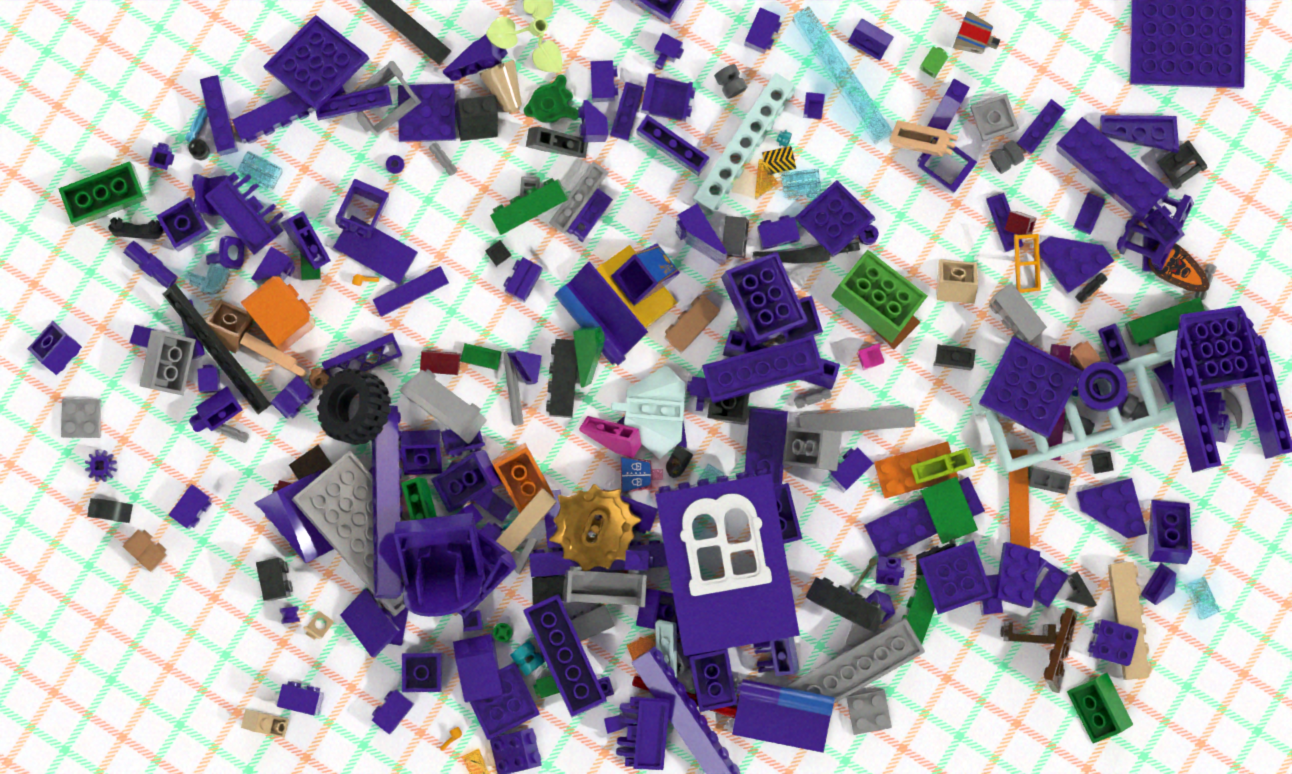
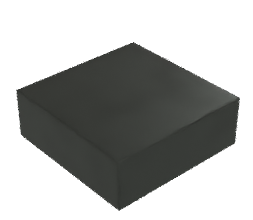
(498, 253)
(1102, 462)

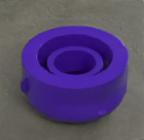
(1105, 371)

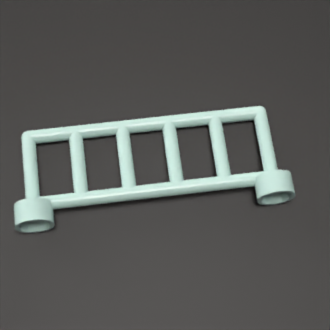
(1165, 351)

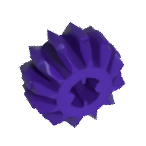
(108, 466)

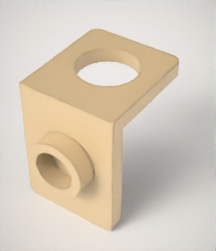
(313, 632)

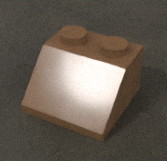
(229, 324)

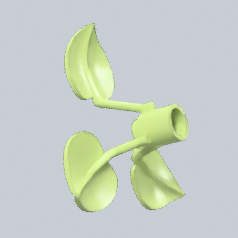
(503, 35)

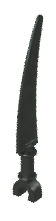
(808, 255)

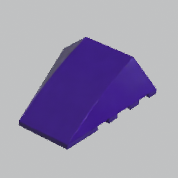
(292, 522)
(497, 564)

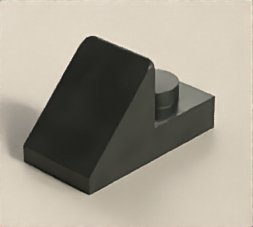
(1083, 596)

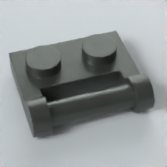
(1175, 161)

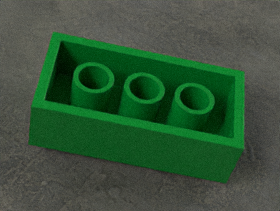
(102, 194)

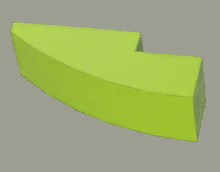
(943, 465)

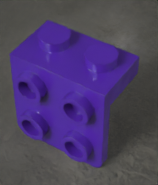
(1113, 642)
(515, 751)

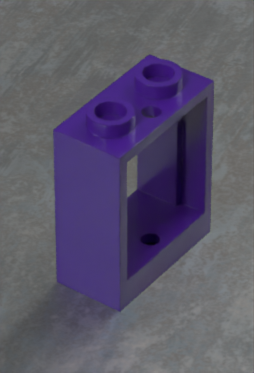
(959, 179)
(369, 192)

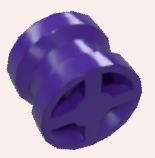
(866, 236)
(289, 615)

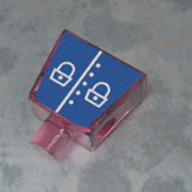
(637, 474)

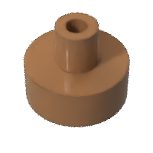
(318, 378)

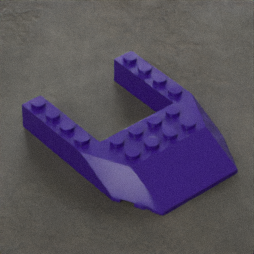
(1217, 353)

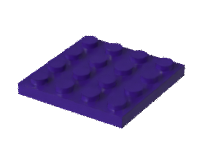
(316, 62)
(1030, 387)

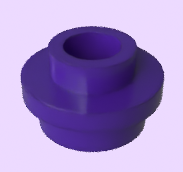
(395, 170)

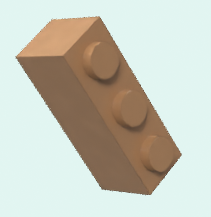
(691, 323)

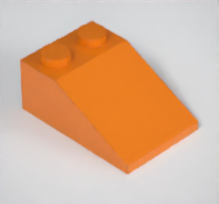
(521, 475)

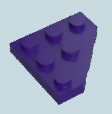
(1073, 260)
(1114, 507)

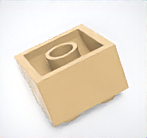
(957, 281)

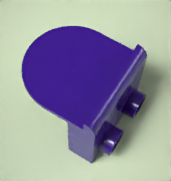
(440, 564)

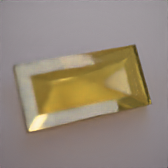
(764, 181)
(475, 763)

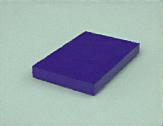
(370, 623)

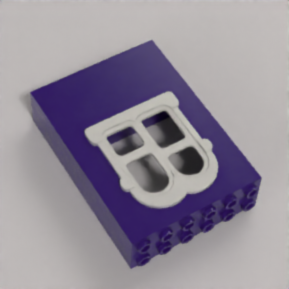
(735, 607)

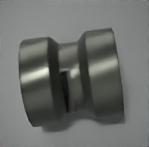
(196, 147)

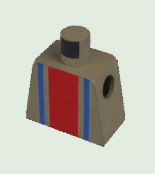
(975, 35)

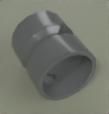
(735, 86)
(1007, 156)
(1133, 408)

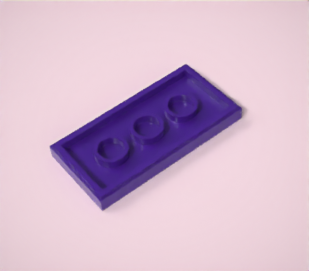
(380, 253)
(766, 442)

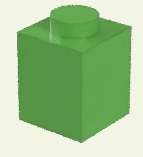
(934, 61)

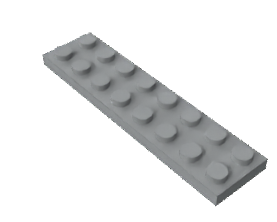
(863, 663)

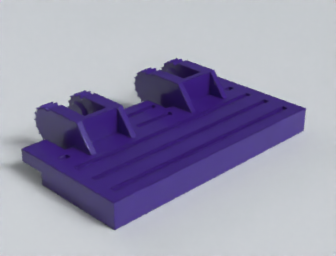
(243, 213)
(647, 736)

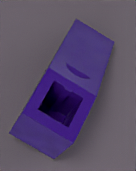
(475, 58)

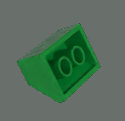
(1100, 708)

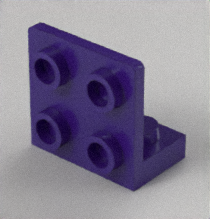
(202, 186)

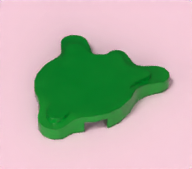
(551, 102)

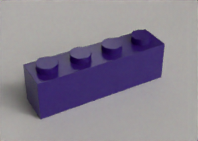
(218, 115)
(672, 145)

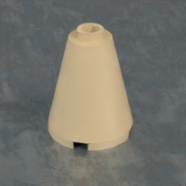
(504, 84)

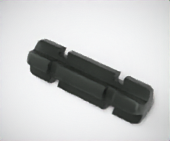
(1089, 289)

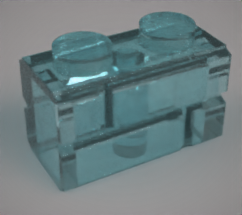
(260, 170)
(801, 184)
(1201, 598)

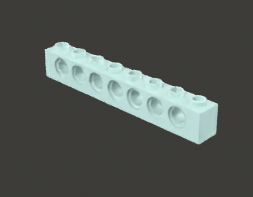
(777, 84)

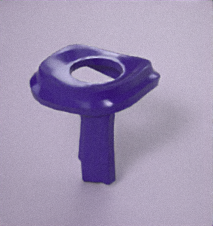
(223, 257)

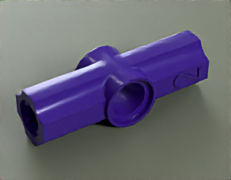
(150, 264)

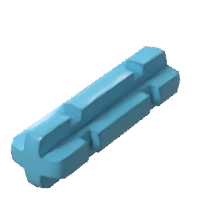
(197, 124)

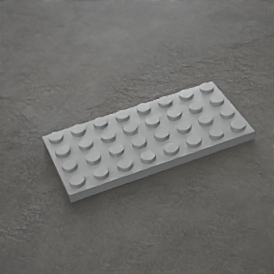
(343, 513)

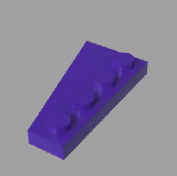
(1145, 130)

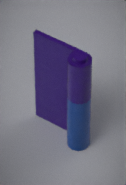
(595, 304)
(782, 715)

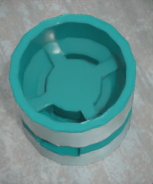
(524, 651)

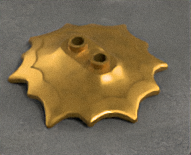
(611, 532)

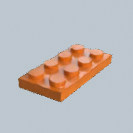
(896, 472)

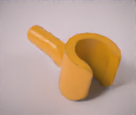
(358, 279)
(455, 733)

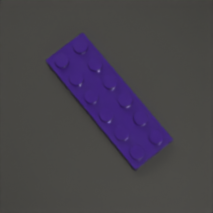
(762, 369)
(912, 523)

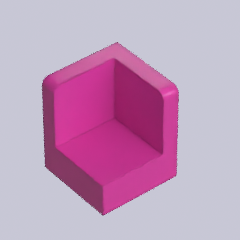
(870, 357)

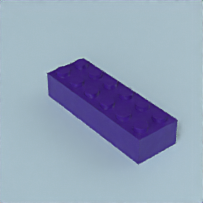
(1112, 169)
(565, 656)

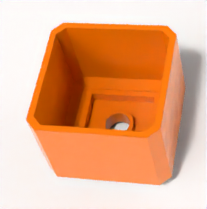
(279, 312)

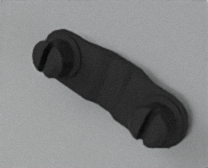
(145, 231)

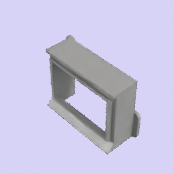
(378, 80)

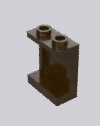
(1047, 637)

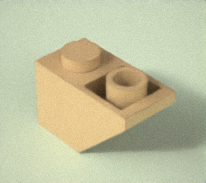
(264, 723)

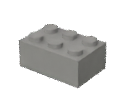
(1017, 313)
(167, 362)
(812, 448)

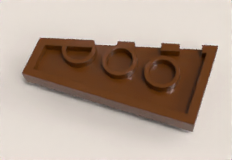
(1060, 650)

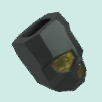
(678, 462)

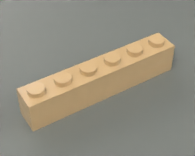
(1128, 612)

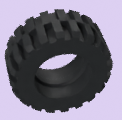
(335, 404)

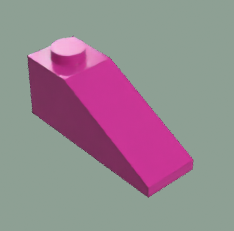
(614, 436)

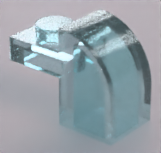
(213, 283)

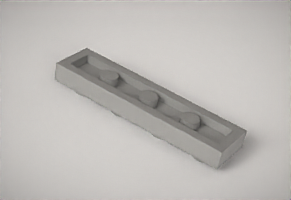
(578, 197)

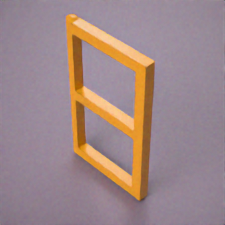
(1036, 262)

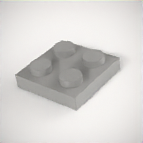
(994, 117)
(81, 418)
(869, 712)

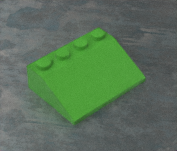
(879, 296)

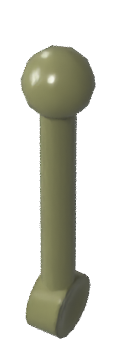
(872, 562)

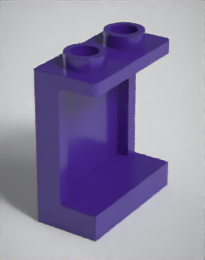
(667, 98)

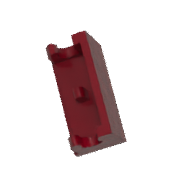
(440, 362)

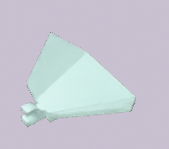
(656, 409)

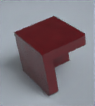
(1020, 223)

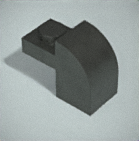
(110, 510)

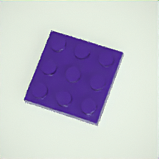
(432, 118)
(835, 218)
(955, 577)
(506, 711)

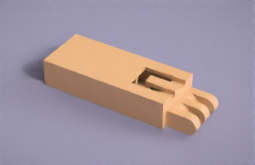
(918, 138)
(272, 354)

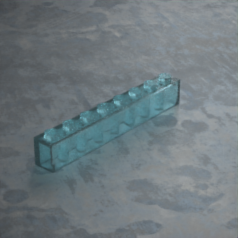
(842, 75)

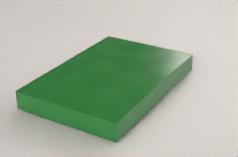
(949, 510)

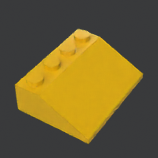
(649, 309)

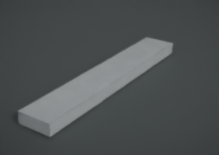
(859, 420)

